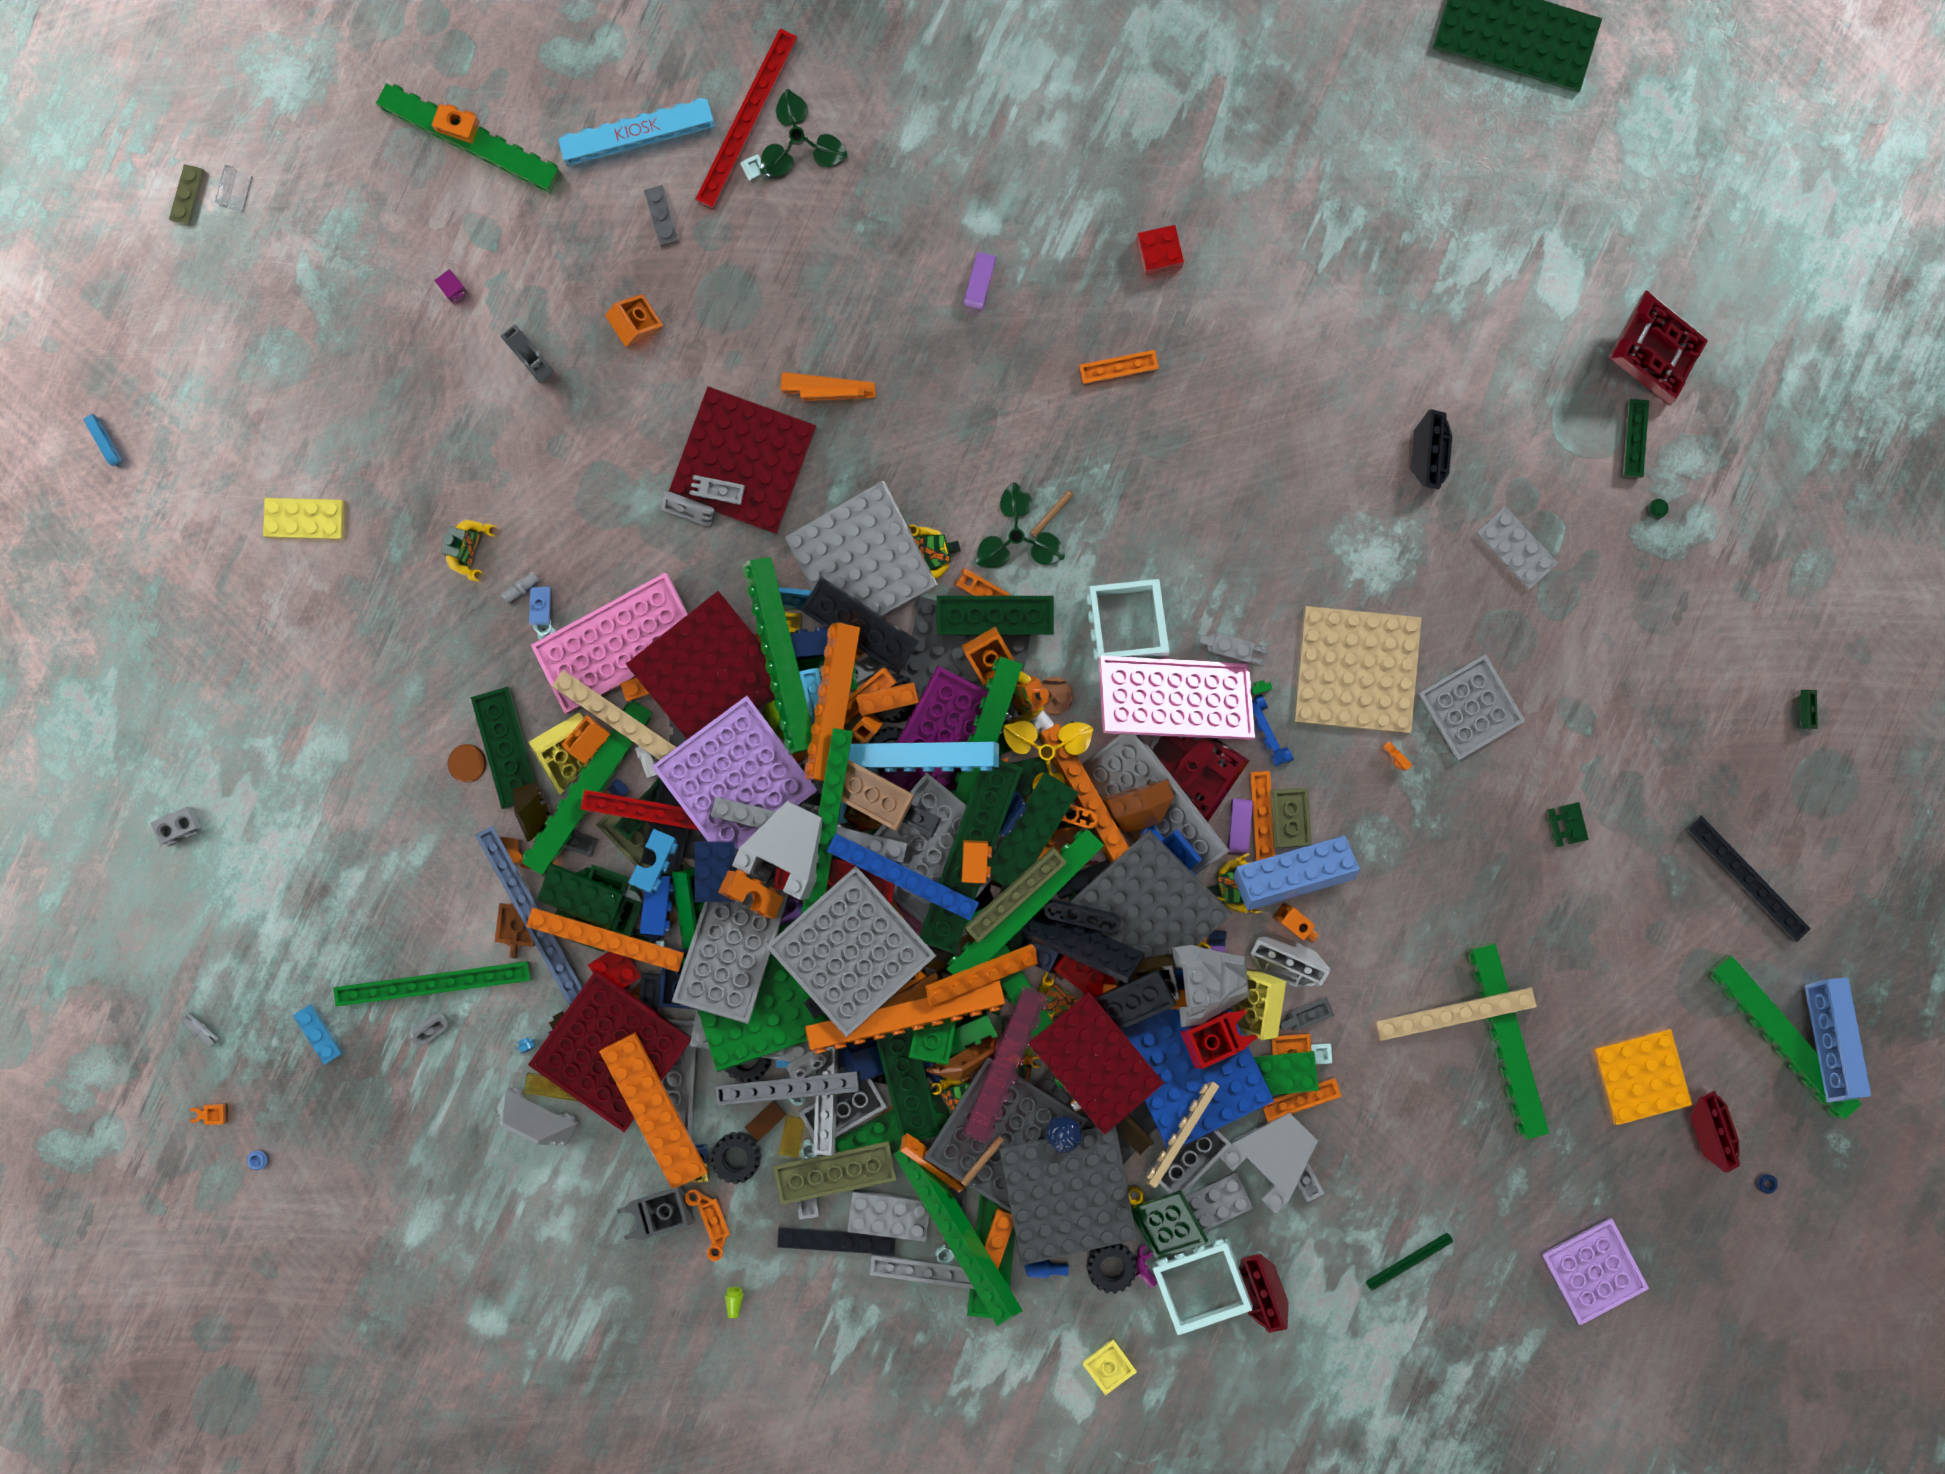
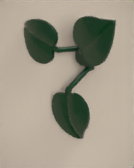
(775, 159)
(993, 552)

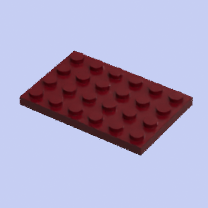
(1096, 1063)

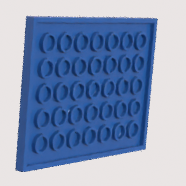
(1163, 1048)

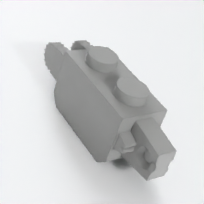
(1232, 648)

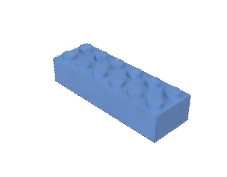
(1296, 873)
(1837, 1040)

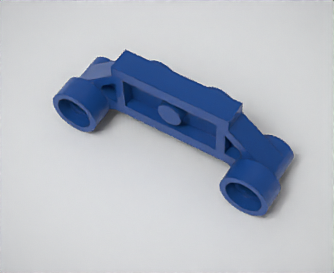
(1280, 755)

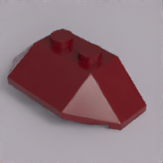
(1716, 1132)
(1265, 1292)

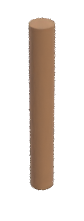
(1051, 513)
(982, 1161)

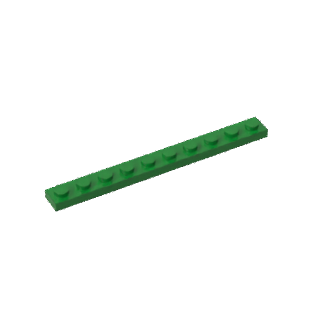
(830, 808)
(432, 983)

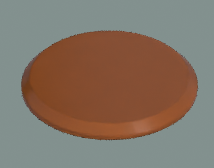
(467, 763)

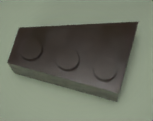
(1165, 964)

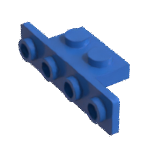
(1178, 846)

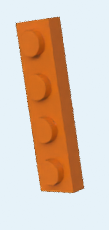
(1118, 367)
(1299, 1101)
(916, 1151)

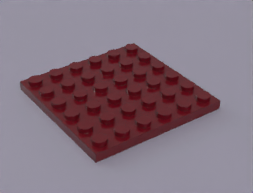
(746, 447)
(703, 666)
(593, 1021)

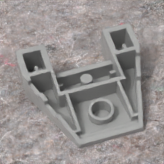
(787, 841)
(533, 1121)
(1279, 1152)

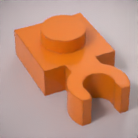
(1400, 760)
(211, 1113)

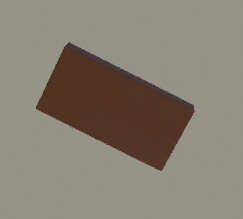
(765, 1120)

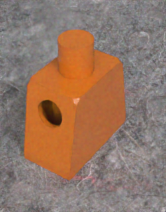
(1295, 923)

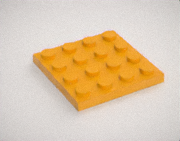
(1642, 1076)

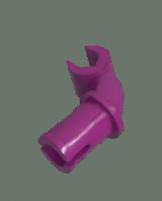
(1142, 1268)

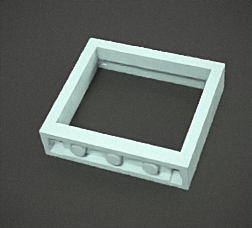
(1160, 652)
(1212, 1316)

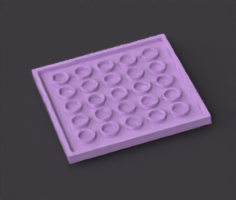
(736, 761)

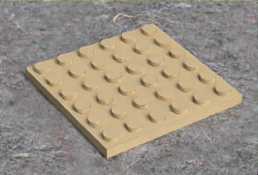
(1357, 669)

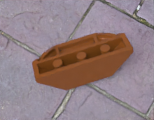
(1140, 805)
(966, 1061)

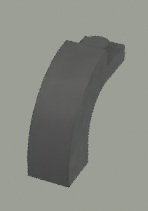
(527, 353)

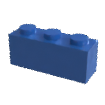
(656, 909)

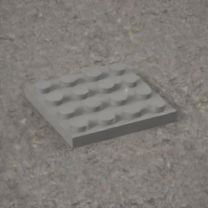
(1471, 707)

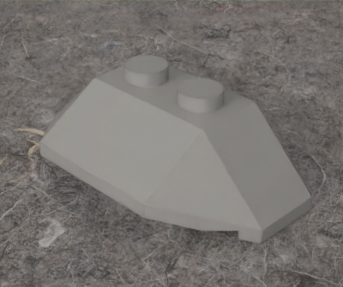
(1289, 961)

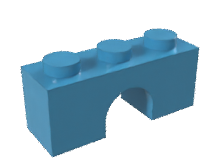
(648, 878)

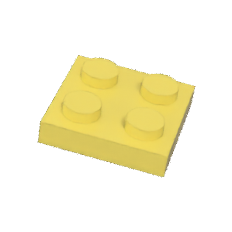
(1109, 1366)

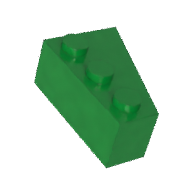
(971, 1031)

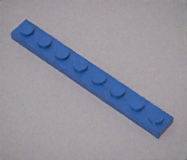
(902, 876)

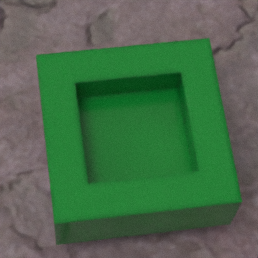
(1260, 687)

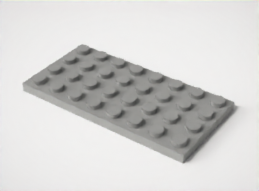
(1130, 764)
(729, 957)

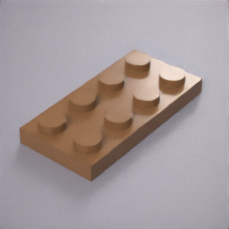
(876, 796)

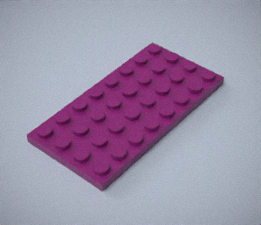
(941, 716)

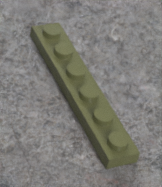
(1015, 894)

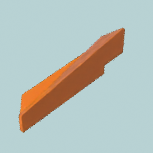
(825, 388)

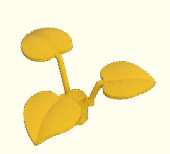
(1023, 734)

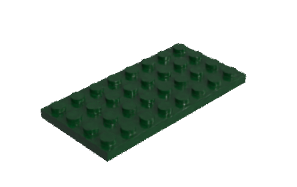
(1521, 38)

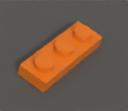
(887, 699)

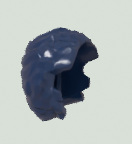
(1064, 1134)

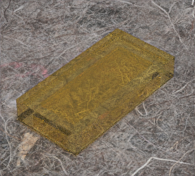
(792, 1136)

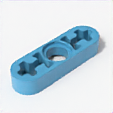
(102, 439)

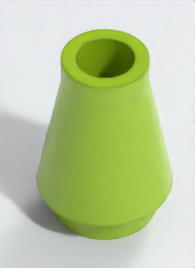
(733, 1301)

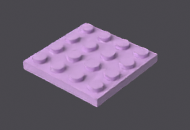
(1595, 1271)

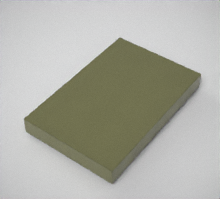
(1290, 818)

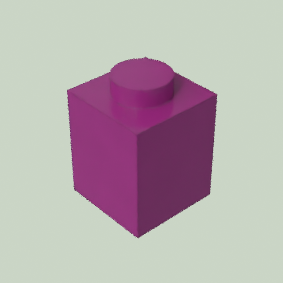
(451, 286)

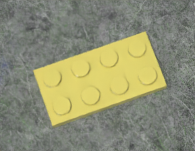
(303, 518)

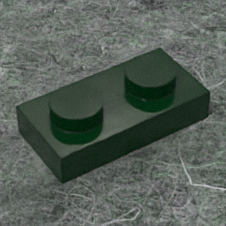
(1809, 715)

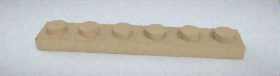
(1177, 1140)

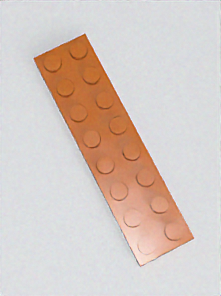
(653, 1111)

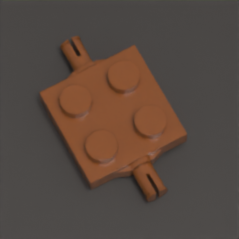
(511, 929)

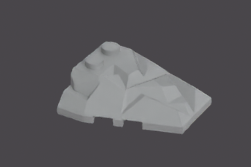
(1211, 982)

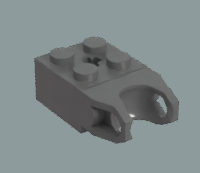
(651, 1214)

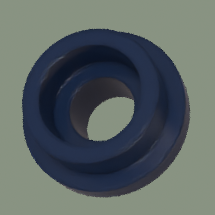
(1772, 1186)

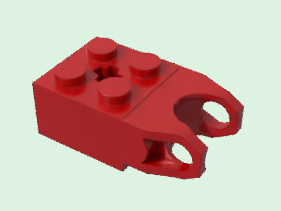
(1223, 1039)

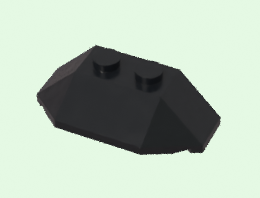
(1432, 449)

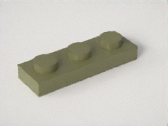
(186, 194)

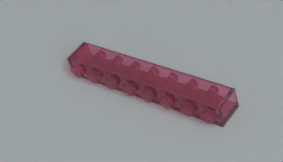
(1004, 1064)

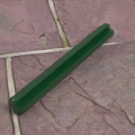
(1409, 1261)

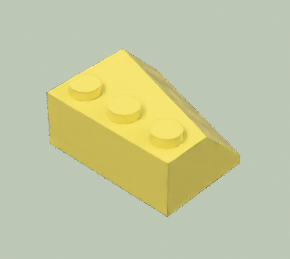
(554, 758)
(1262, 1005)

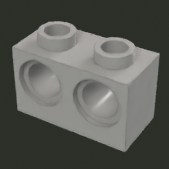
(175, 822)

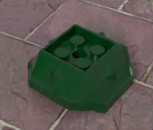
(629, 906)

